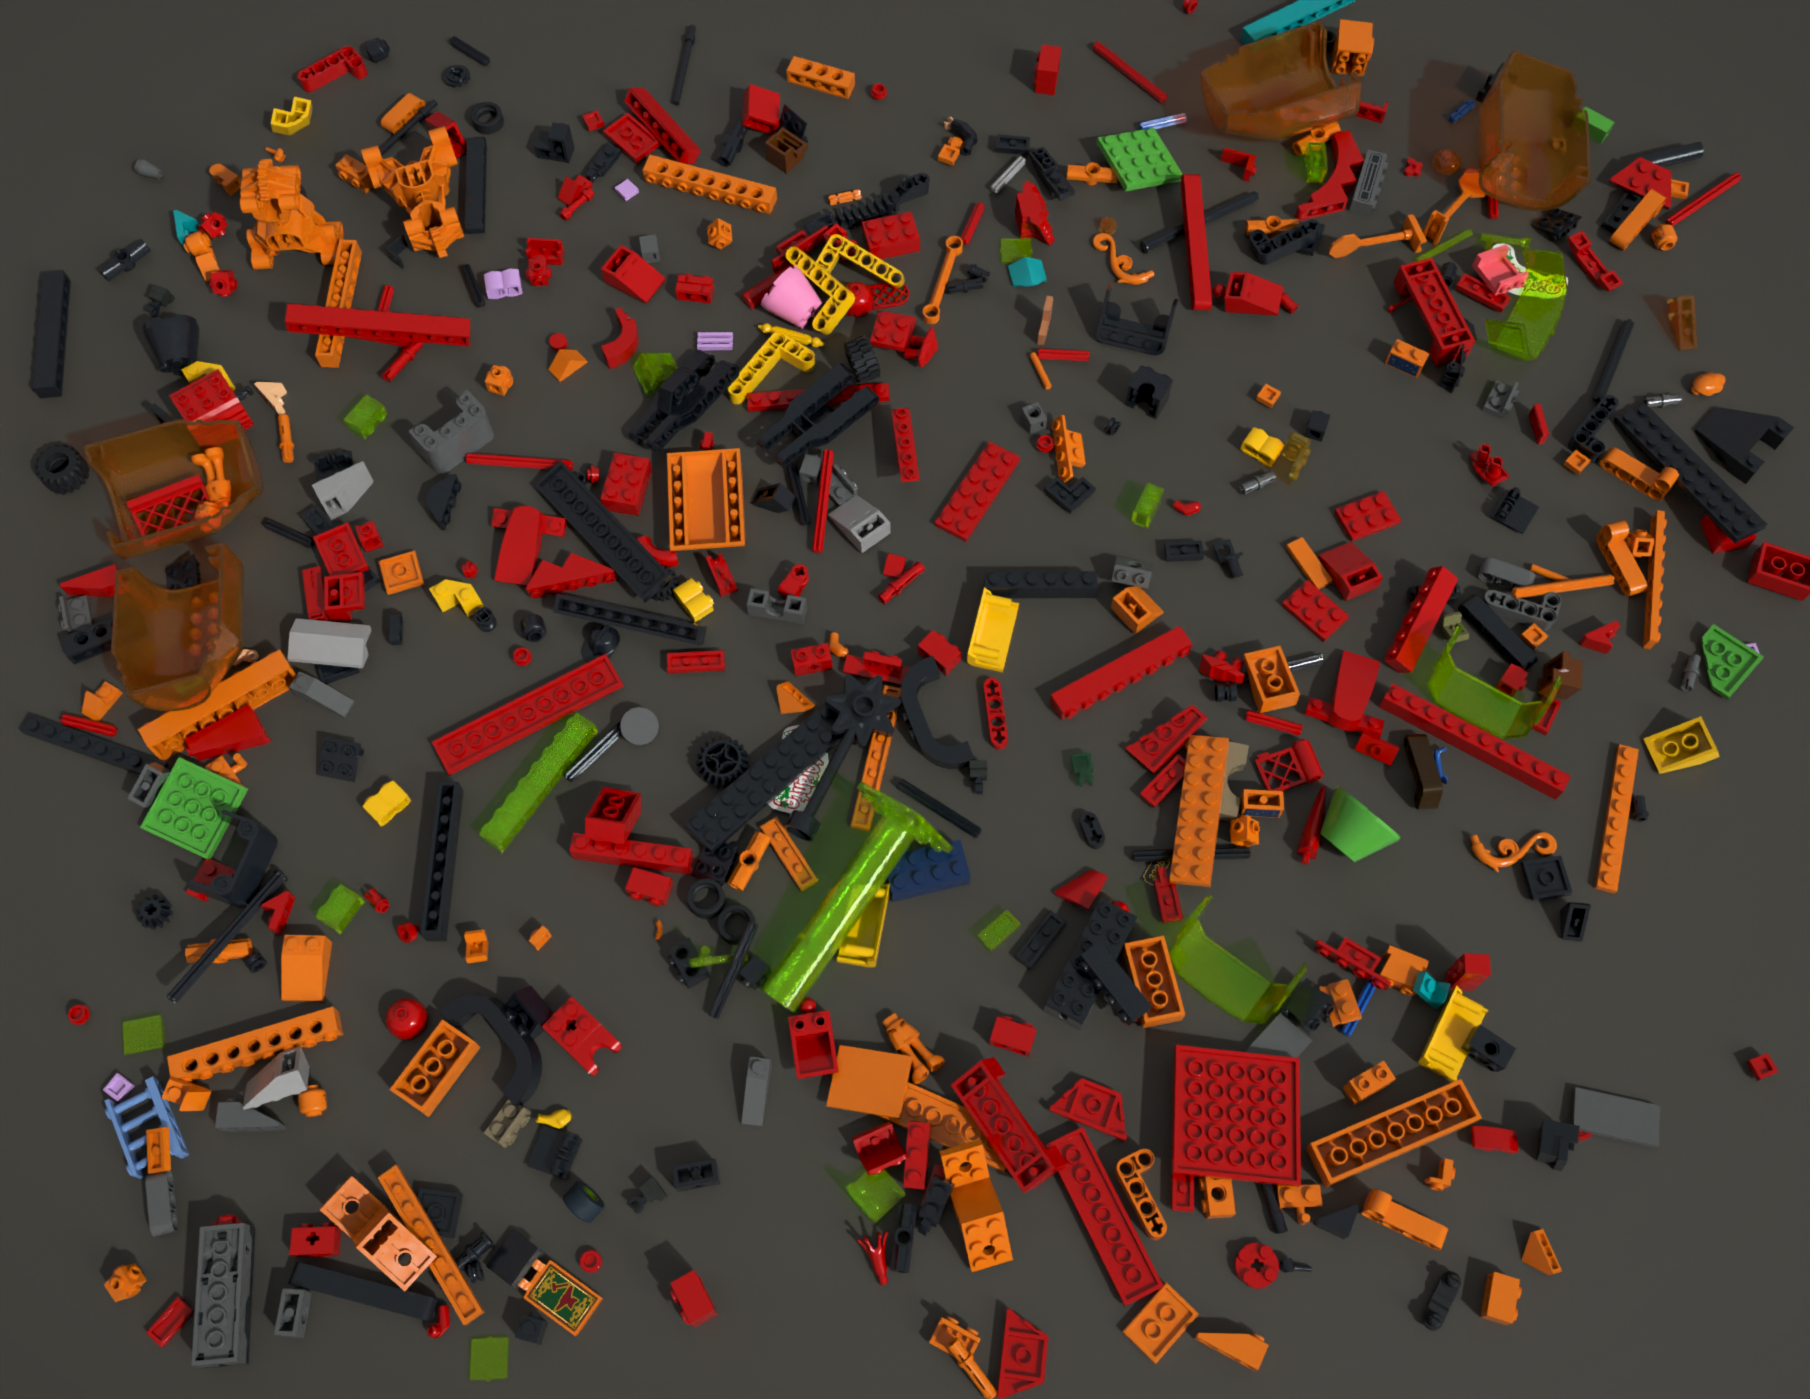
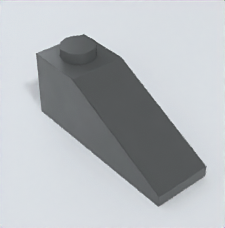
(320, 694)
(756, 1091)
(233, 1118)

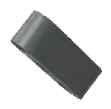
(1504, 574)
(161, 1203)

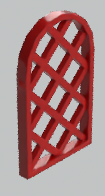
(894, 304)

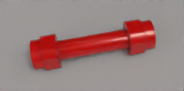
(586, 195)

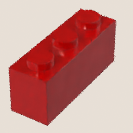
(1469, 971)
(917, 1154)

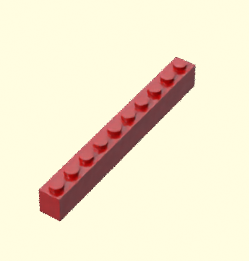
(377, 325)
(1475, 741)

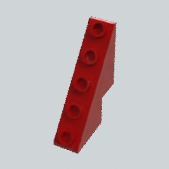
(904, 445)
(574, 574)

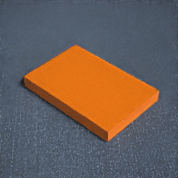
(1160, 1323)

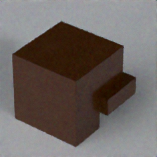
(785, 150)
(1570, 673)

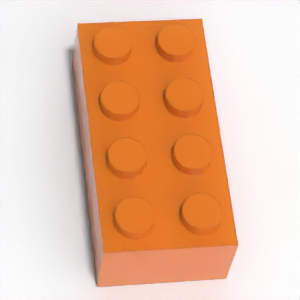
(1153, 974)
(435, 1068)

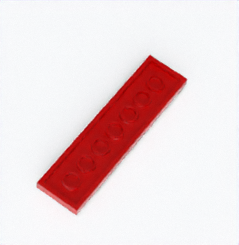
(1105, 1218)

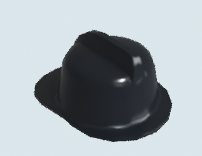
(601, 641)

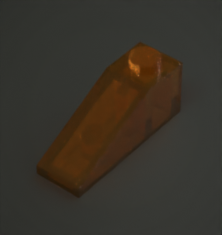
(1683, 321)

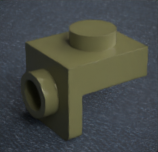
(1449, 624)

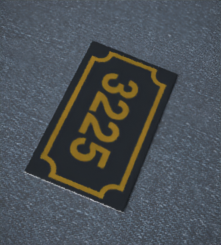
(1150, 872)

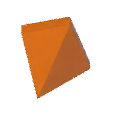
(791, 699)
(1540, 1253)

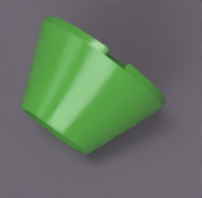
(1354, 827)

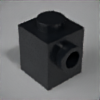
(754, 973)
(531, 1329)

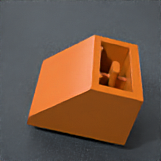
(1135, 608)

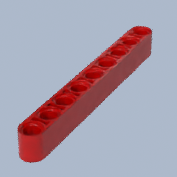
(1196, 242)

